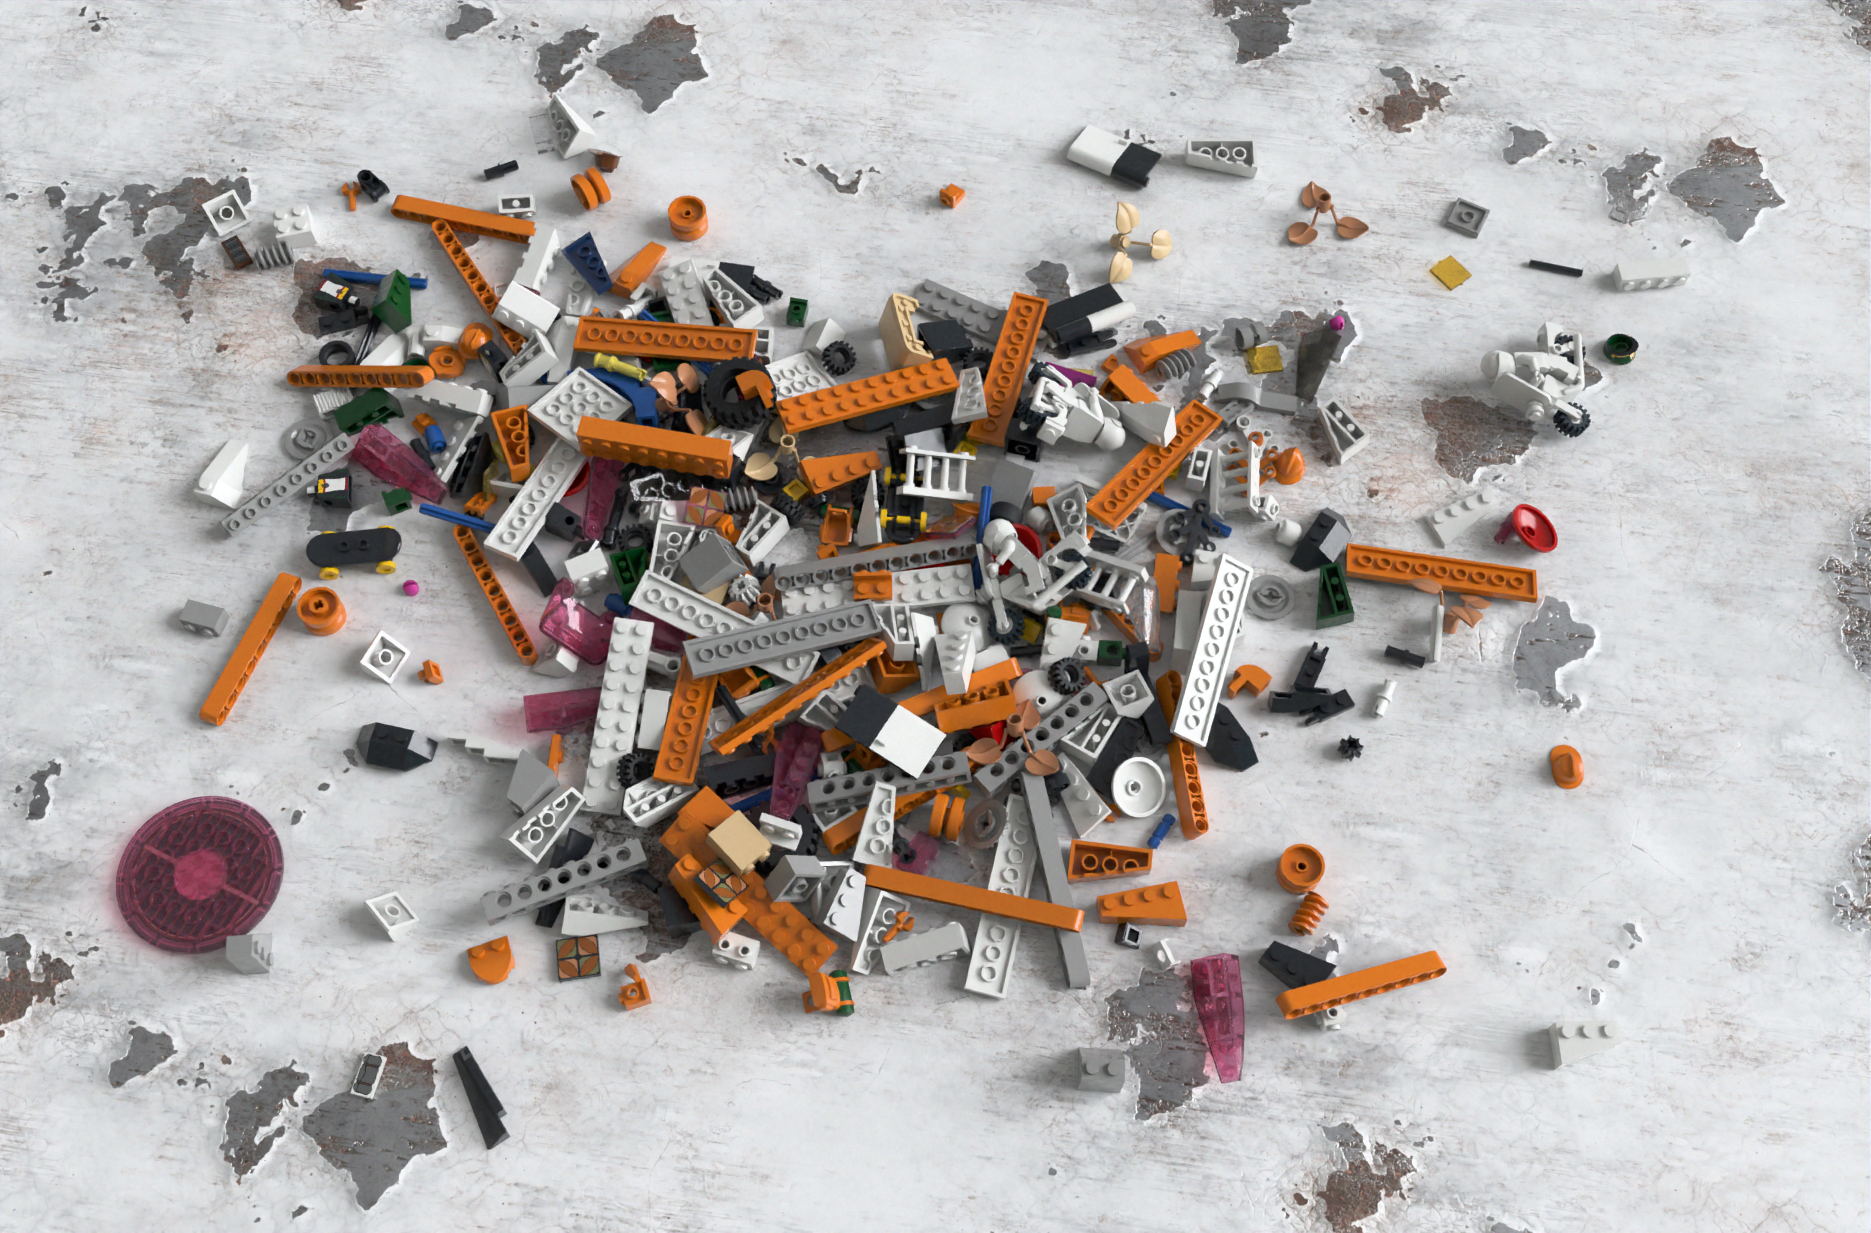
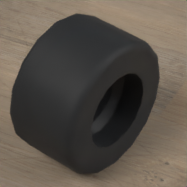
(1006, 511)

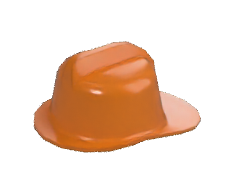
(472, 338)
(967, 509)
(1567, 766)

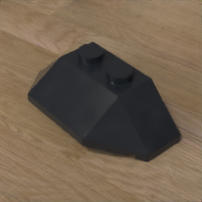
(878, 419)
(471, 465)
(1322, 541)
(1229, 742)
(395, 747)

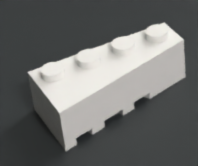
(1225, 155)
(540, 257)
(732, 301)
(453, 398)
(670, 545)
(1185, 629)
(956, 659)
(541, 825)
(926, 948)

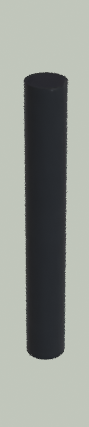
(1557, 268)

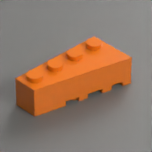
(1125, 386)
(838, 471)
(976, 708)
(1106, 861)
(1142, 906)
(712, 917)

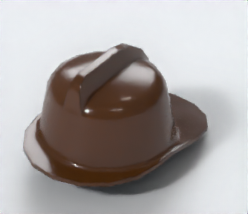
(605, 160)

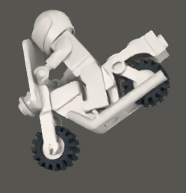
(1542, 379)
(1069, 411)
(1040, 586)

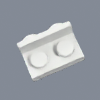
(780, 831)

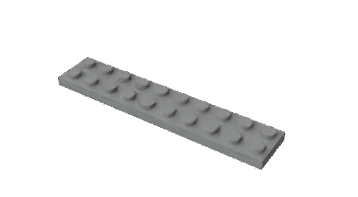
(781, 638)

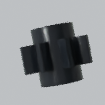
(1350, 753)

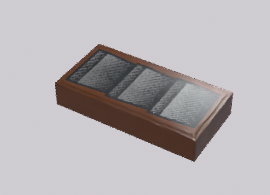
(236, 252)

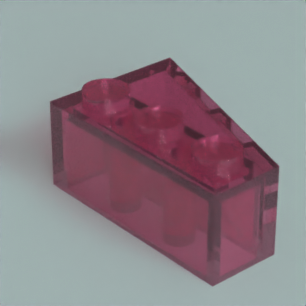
(664, 635)

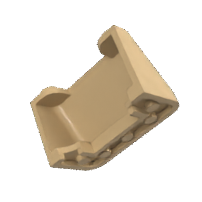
(898, 334)

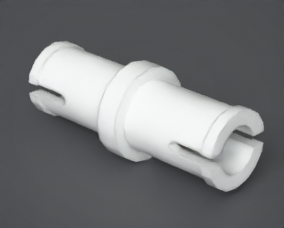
(1210, 385)
(1383, 698)

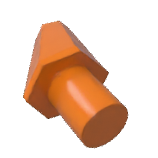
(632, 972)

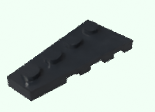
(1117, 751)

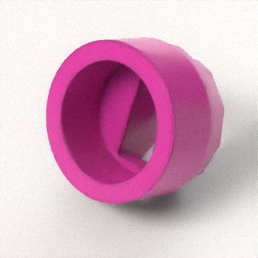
(1337, 323)
(410, 588)

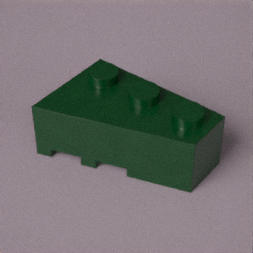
(393, 301)
(368, 409)
(628, 570)
(1333, 598)

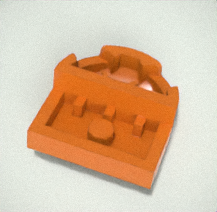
(492, 960)

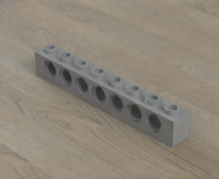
(287, 484)
(991, 785)
(861, 793)
(557, 890)

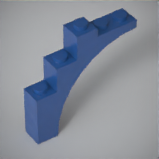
(631, 389)

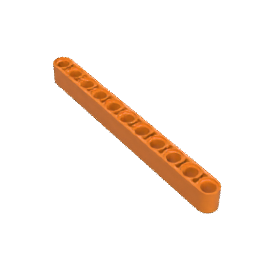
(475, 283)
(923, 703)
(974, 898)

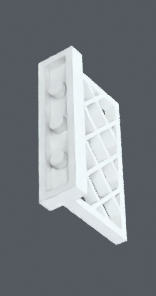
(1092, 487)

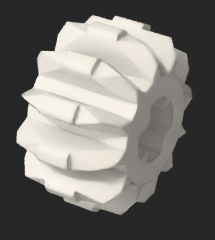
(745, 589)

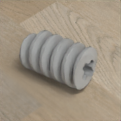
(274, 254)
(1174, 363)
(740, 498)

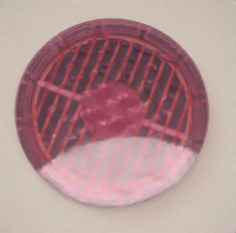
(199, 874)

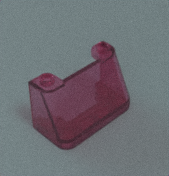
(576, 625)

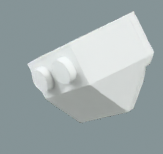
(655, 800)

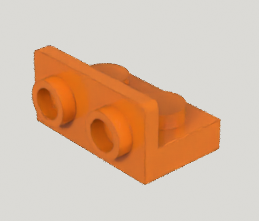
(872, 585)

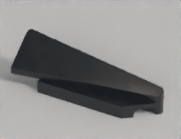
(575, 848)
(482, 1098)

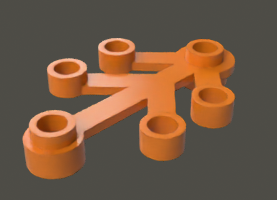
(1264, 462)

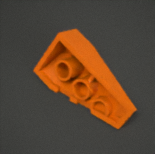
(636, 270)
(1148, 350)
(892, 675)

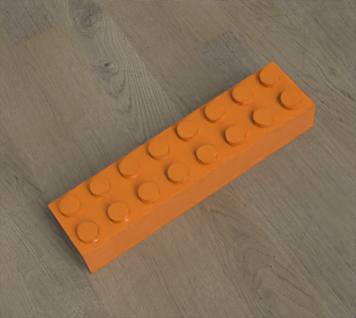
(655, 447)

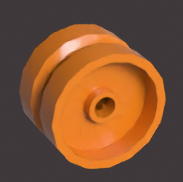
(590, 188)
(688, 218)
(321, 611)
(951, 817)
(1300, 869)

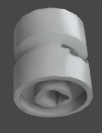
(1254, 334)

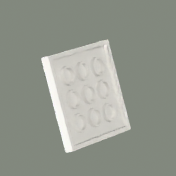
(798, 376)
(578, 396)

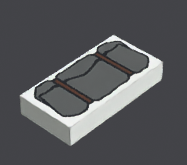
(368, 1075)

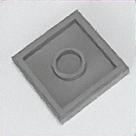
(1467, 217)

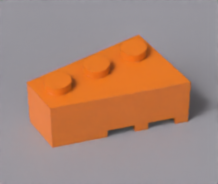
(1165, 573)

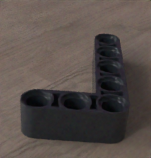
(1153, 718)

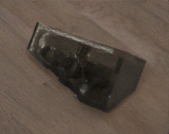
(1314, 358)
(664, 486)

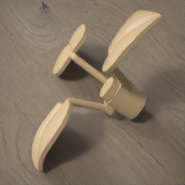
(1126, 219)
(760, 465)

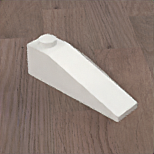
(446, 333)

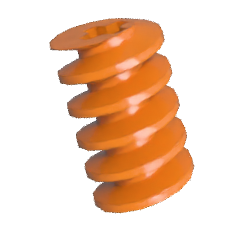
(1308, 914)

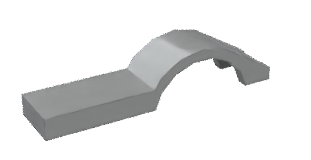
(1262, 400)

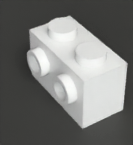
(517, 205)
(737, 951)

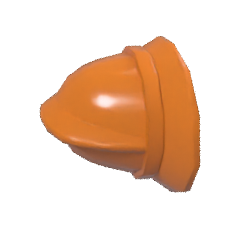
(1289, 466)

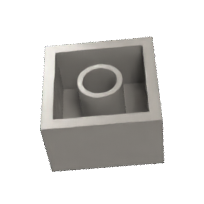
(794, 878)

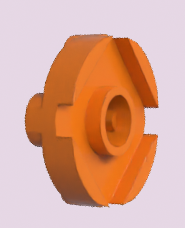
(443, 370)

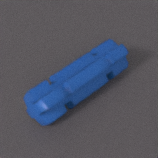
(1161, 831)

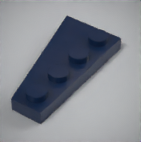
(587, 261)

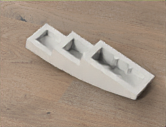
(491, 751)

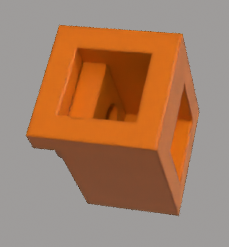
(640, 999)

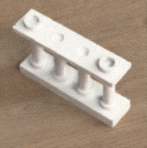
(1220, 475)
(926, 489)
(1118, 568)

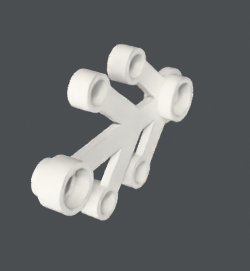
(1246, 431)

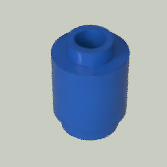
(434, 439)
(615, 603)

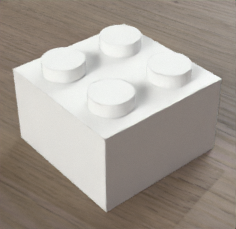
(294, 226)
(588, 572)

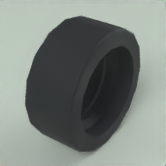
(333, 347)

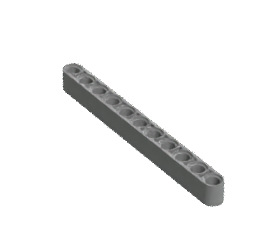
(866, 559)
(1053, 875)

